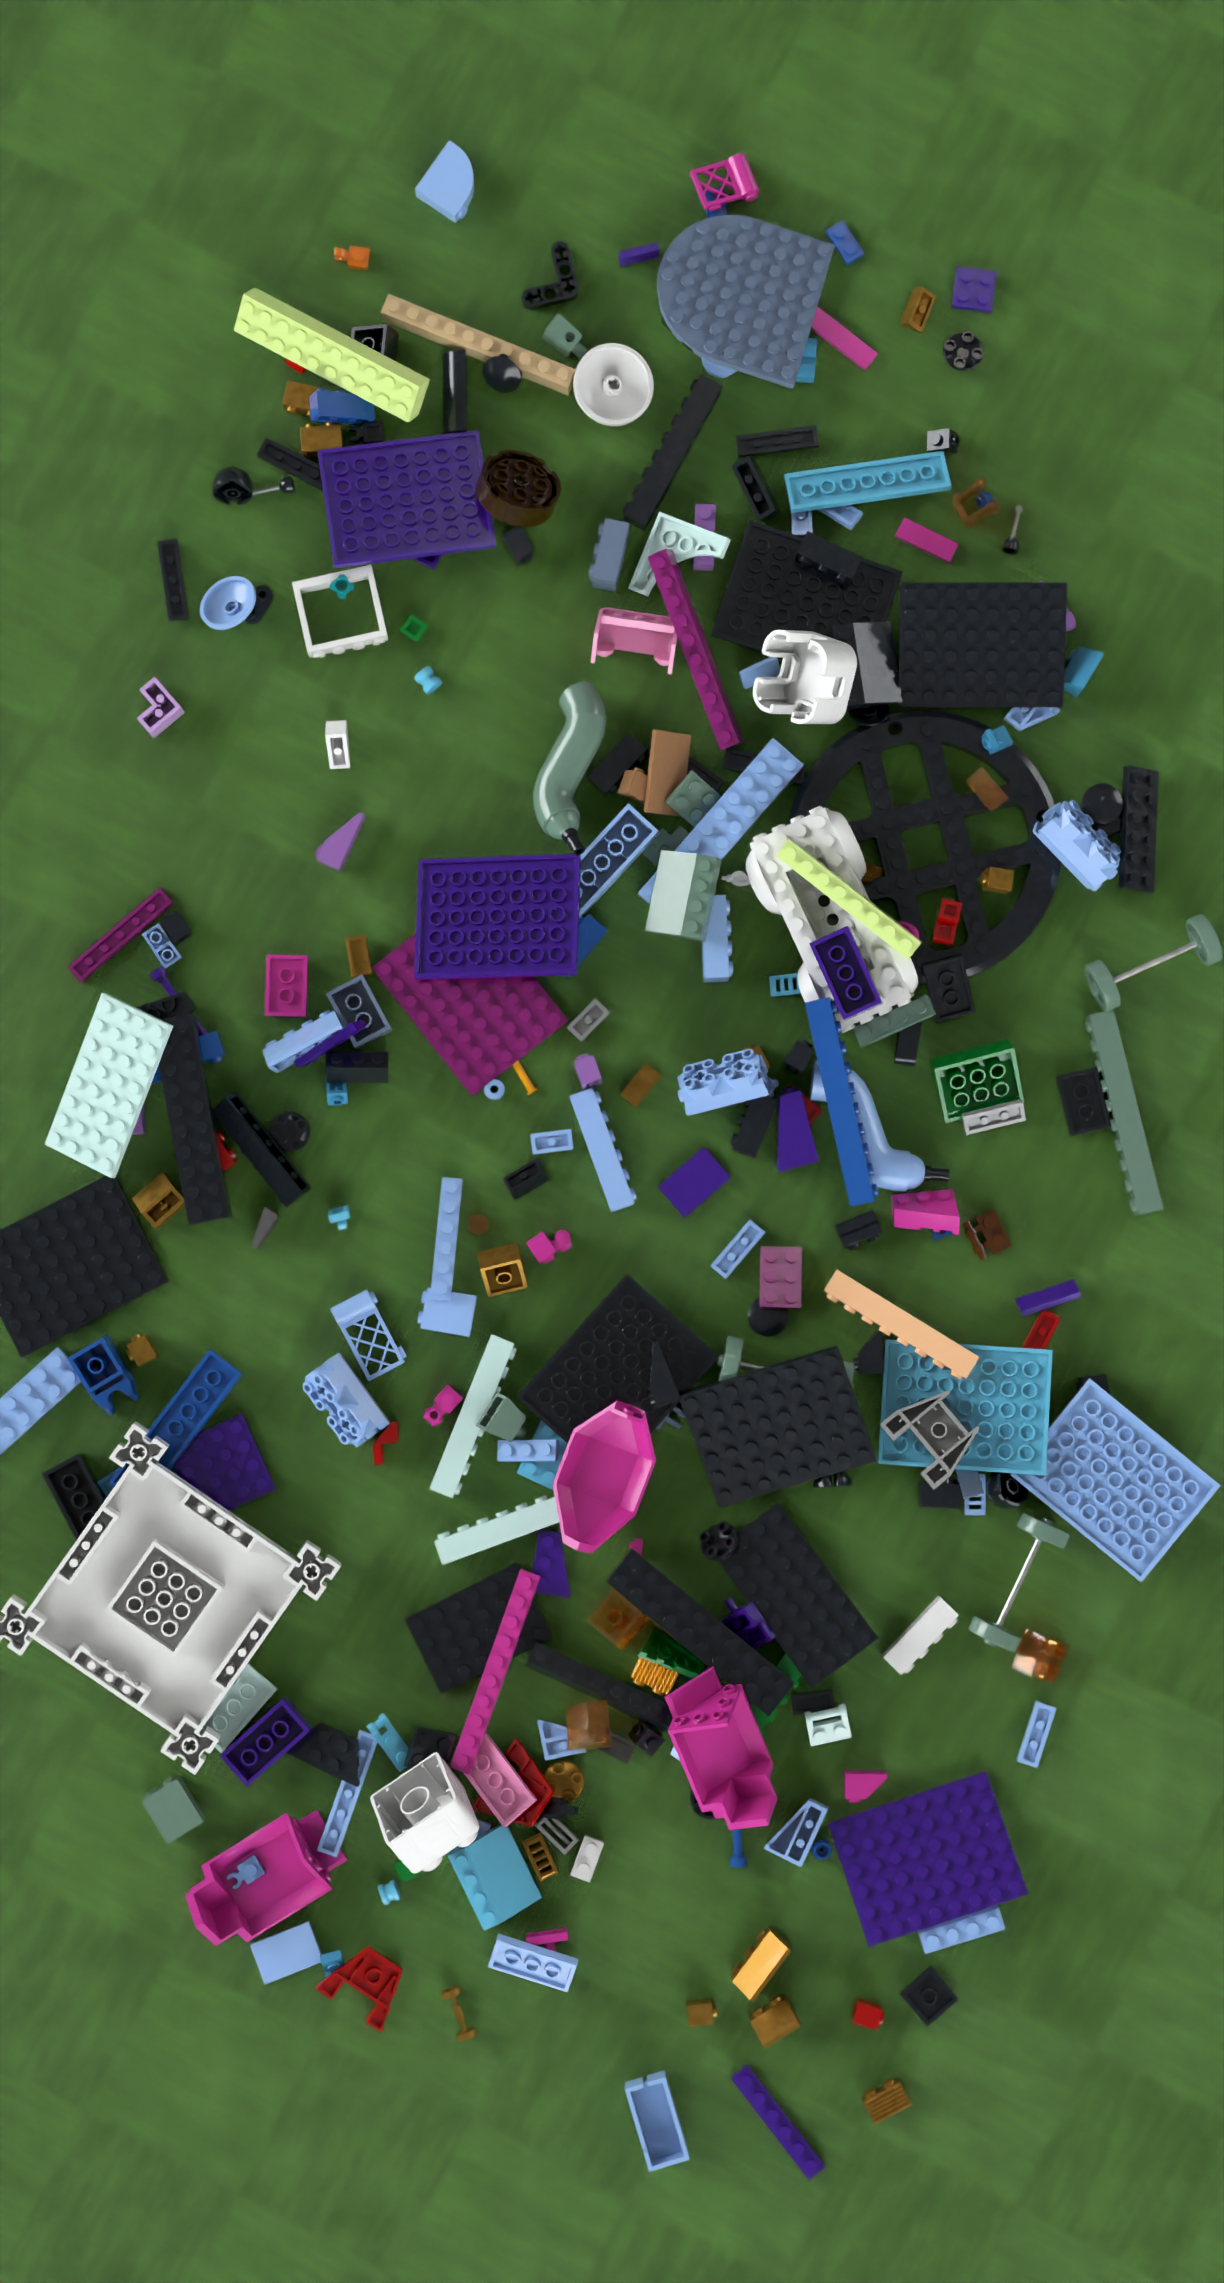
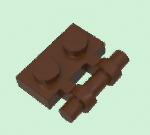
(993, 1233)

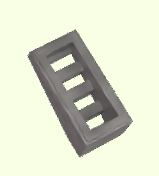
(266, 1224)

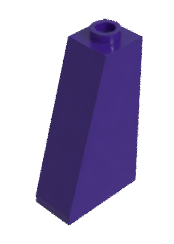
(794, 1136)

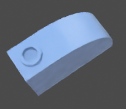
(448, 183)

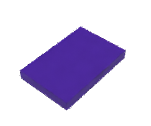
(694, 1182)

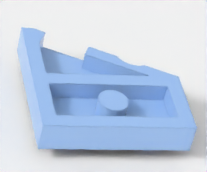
(1025, 717)
(555, 1740)

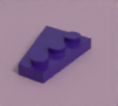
(550, 1565)

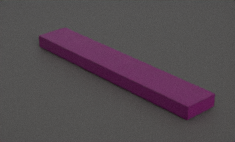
(120, 935)

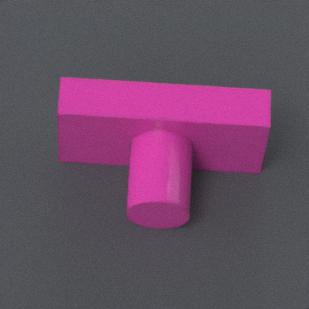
(548, 1937)

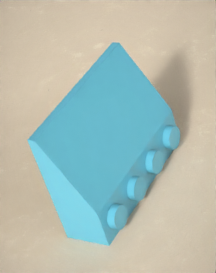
(494, 1876)

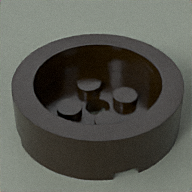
(516, 504)

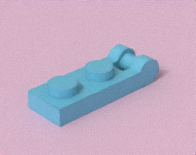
(389, 1741)

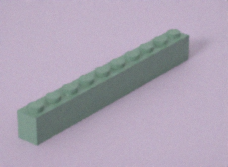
(1124, 1113)

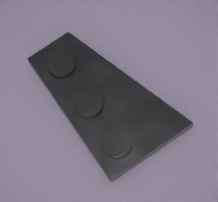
(170, 1006)

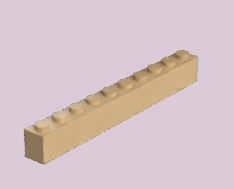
(476, 343)

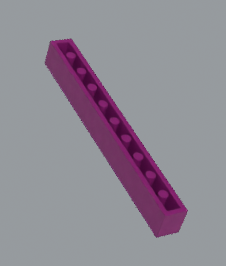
(695, 649)

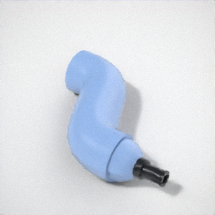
(892, 1168)

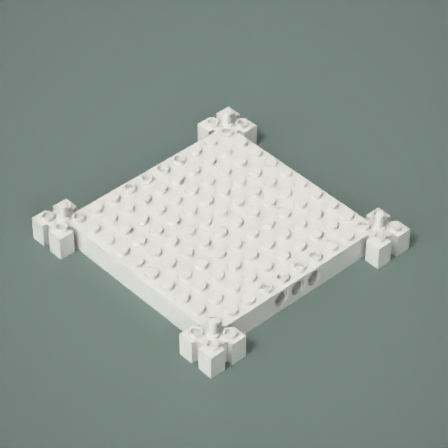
(165, 1597)

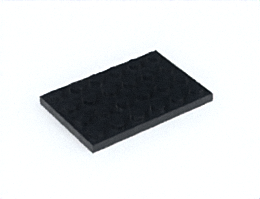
(462, 1628)

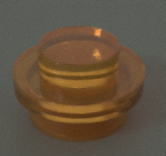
(478, 1224)

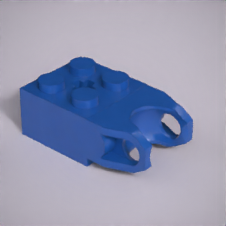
(103, 1380)

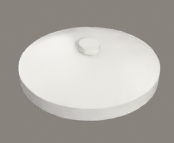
(613, 384)

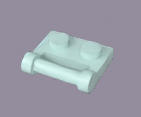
(830, 1729)

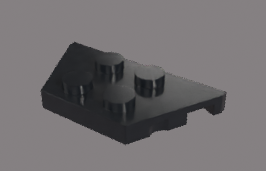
(330, 1752)

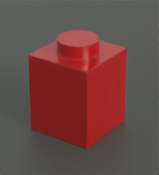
(867, 2014)

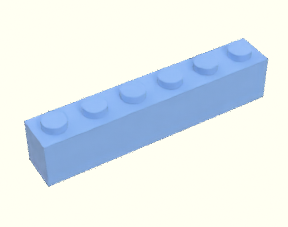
(600, 1146)

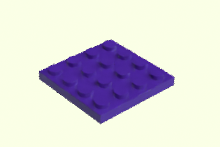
(226, 1464)

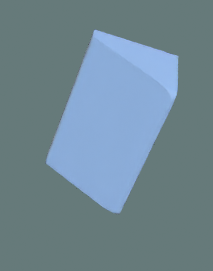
(765, 668)

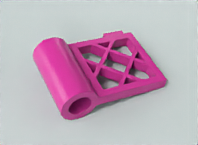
(740, 180)

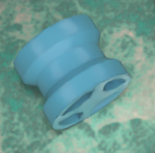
(389, 1892)

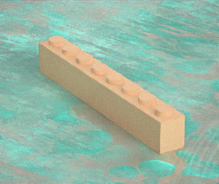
(901, 1324)

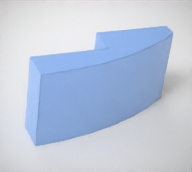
(161, 945)

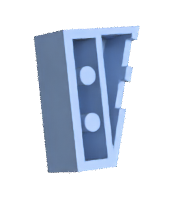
(798, 1833)

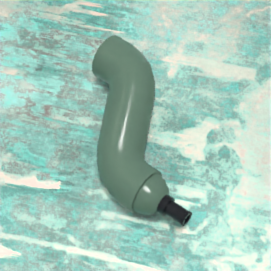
(568, 763)

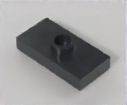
(812, 1701)

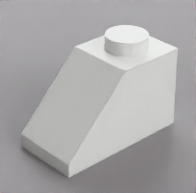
(337, 744)

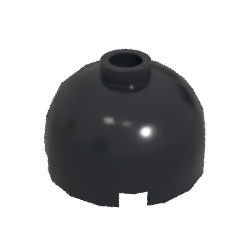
(232, 485)
(1005, 1490)

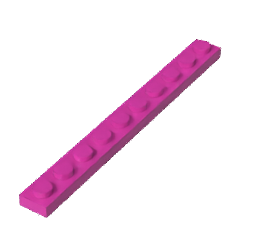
(495, 1671)

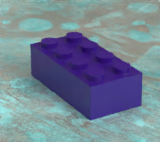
(846, 973)
(266, 1741)

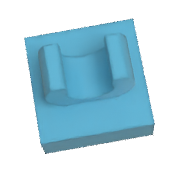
(339, 1215)

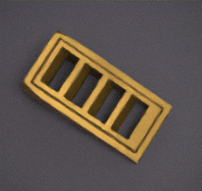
(554, 1870)

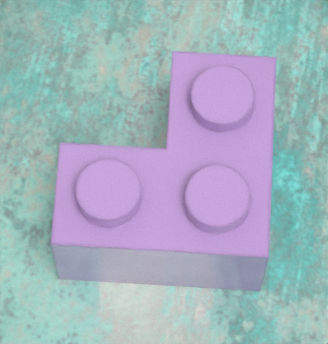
(163, 709)

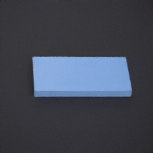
(533, 1962)

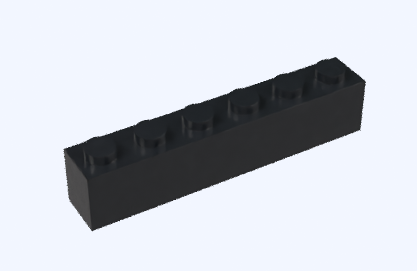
(261, 1149)

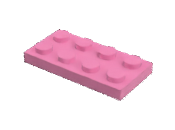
(499, 1783)

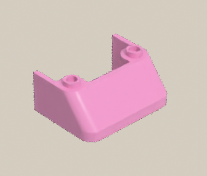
(635, 633)

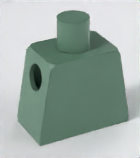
(561, 330)
(503, 1419)

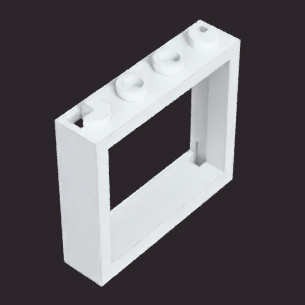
(355, 642)

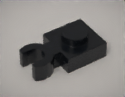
(371, 432)

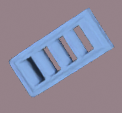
(982, 1502)

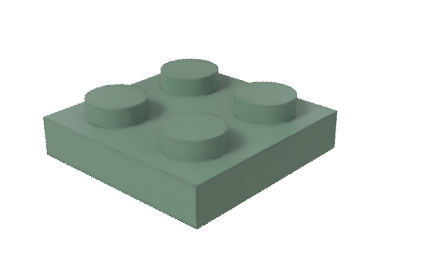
(693, 798)

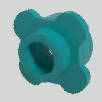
(342, 580)

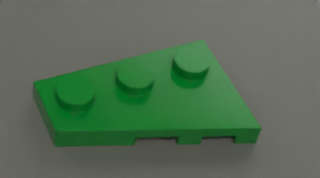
(670, 1654)

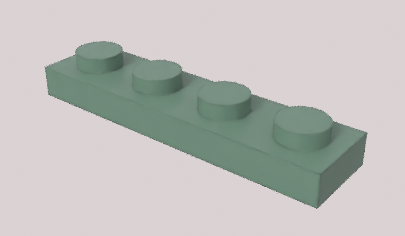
(894, 1021)

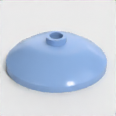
(228, 602)

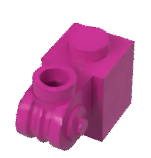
(545, 1249)
(445, 1402)

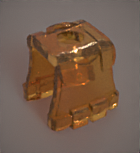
(969, 521)

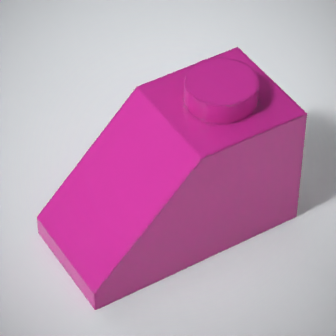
(862, 1783)

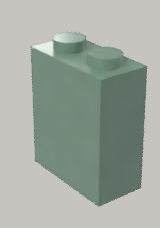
(173, 1808)

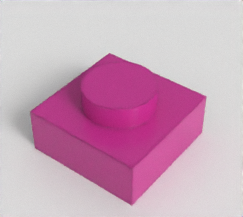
(637, 1545)

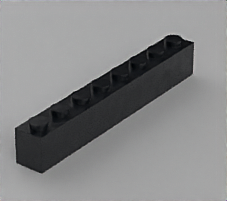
(672, 452)
(600, 1686)

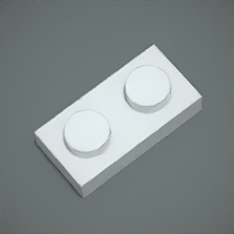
(587, 1858)

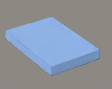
(286, 1952)

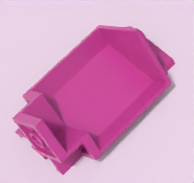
(722, 1751)
(292, 1880)

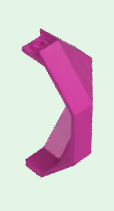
(603, 1475)

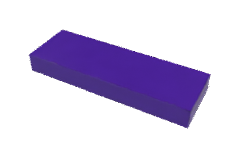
(1048, 1297)

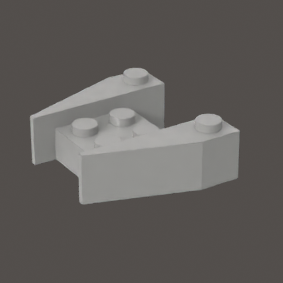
(937, 1431)

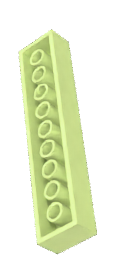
(331, 354)

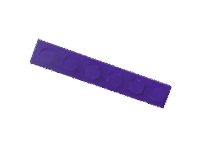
(778, 2122)

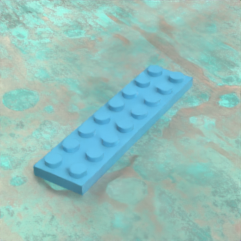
(867, 482)

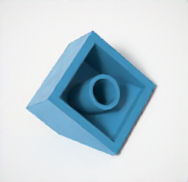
(1080, 668)

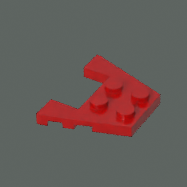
(532, 1778)
(372, 1976)

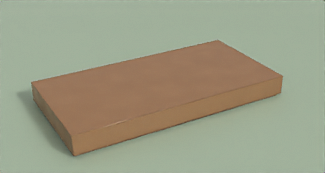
(666, 769)

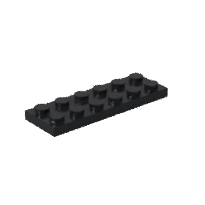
(1138, 829)

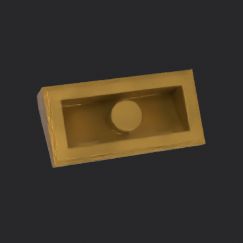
(917, 309)

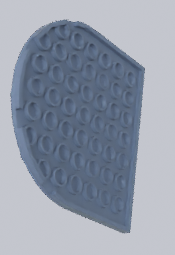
(744, 293)

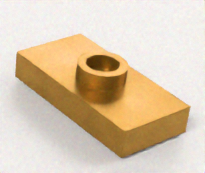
(358, 956)

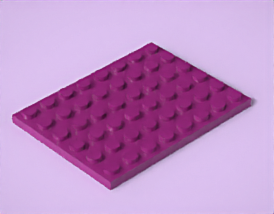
(472, 1022)

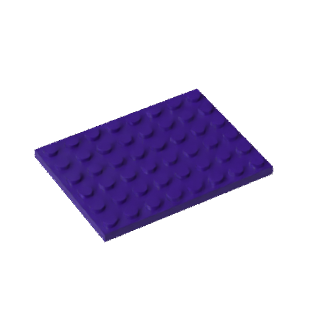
(405, 499)
(497, 917)
(927, 1858)

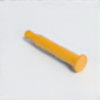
(524, 1078)

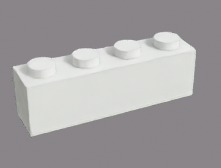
(920, 1635)

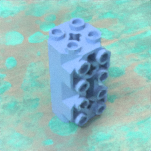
(1079, 847)
(714, 1086)
(350, 1406)

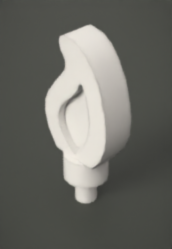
(737, 878)

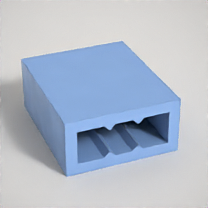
(448, 1316)

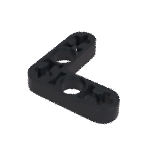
(558, 287)

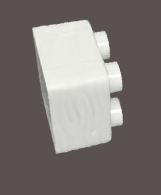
(425, 1814)

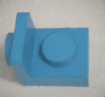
(996, 739)
(336, 1093)
(331, 1961)

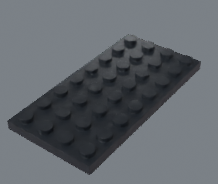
(797, 1596)

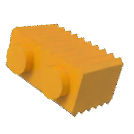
(654, 1675)

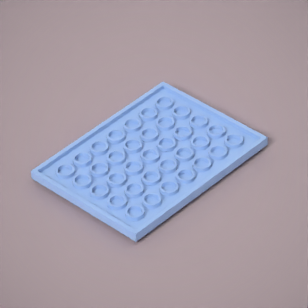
(1118, 1481)

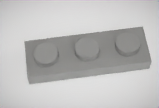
(993, 1117)

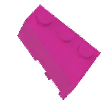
(926, 1210)

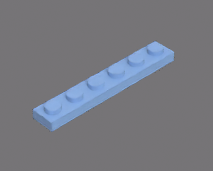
(446, 1239)
(346, 1799)

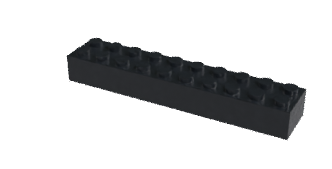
(193, 1124)
(699, 1631)

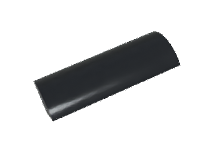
(454, 392)

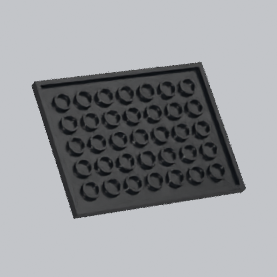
(779, 593)
(982, 644)
(73, 1265)
(612, 1362)
(778, 1426)

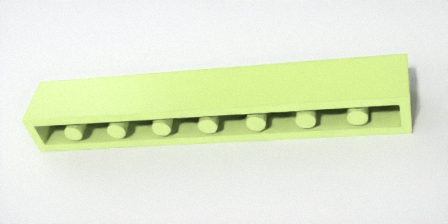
(849, 898)

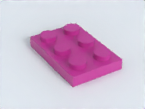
(286, 985)

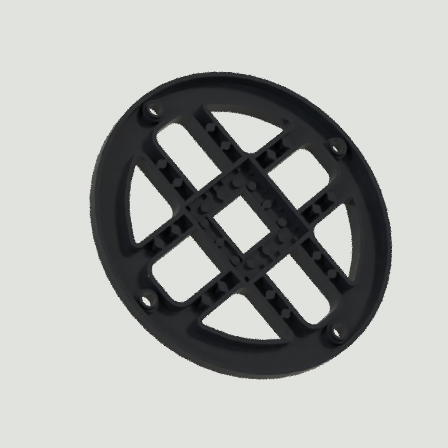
(900, 885)

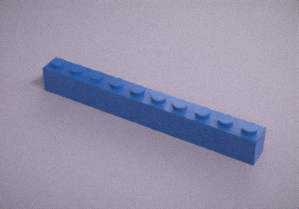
(840, 1101)

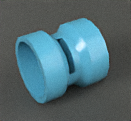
(428, 680)

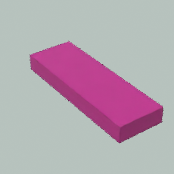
(926, 540)

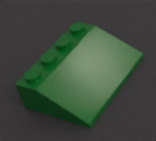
(976, 1079)

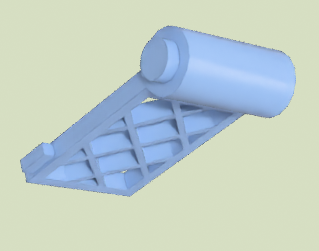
(355, 1310)

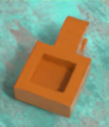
(356, 257)

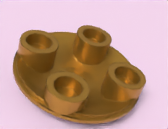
(565, 1780)

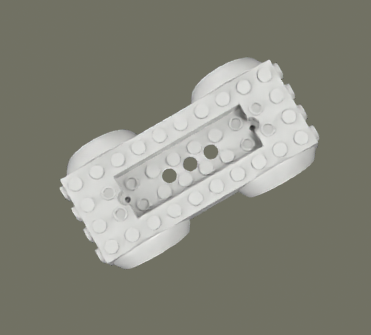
(786, 893)

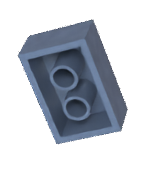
(609, 555)
(357, 1002)

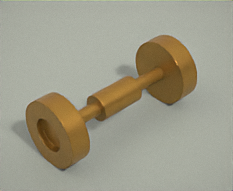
(465, 2033)

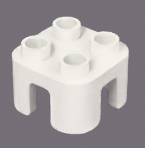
(812, 677)

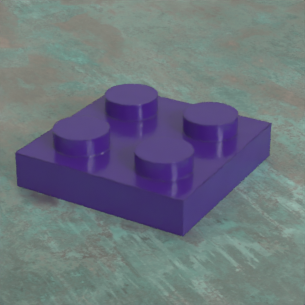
(974, 289)

